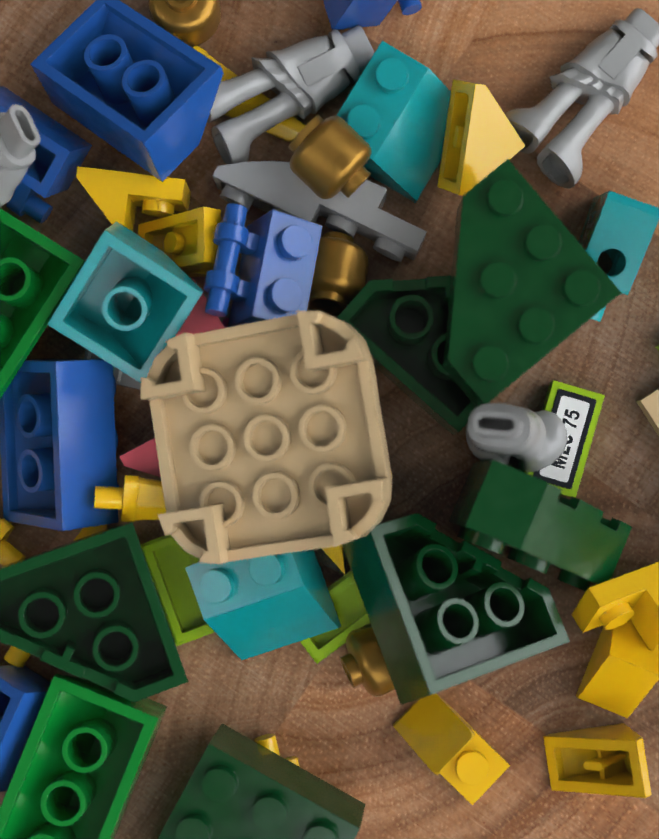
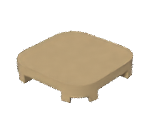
(268, 438)

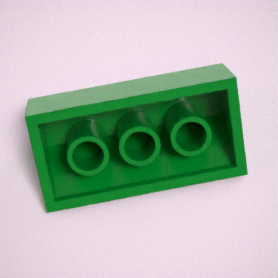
(32, 285)
(79, 763)

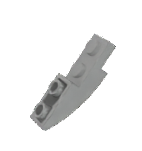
(276, 187)

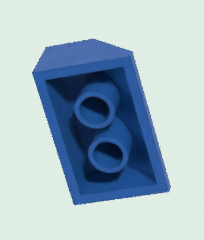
(131, 84)
(58, 443)

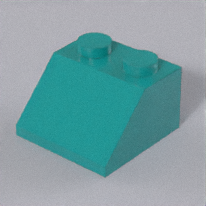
(402, 117)
(126, 302)
(264, 601)

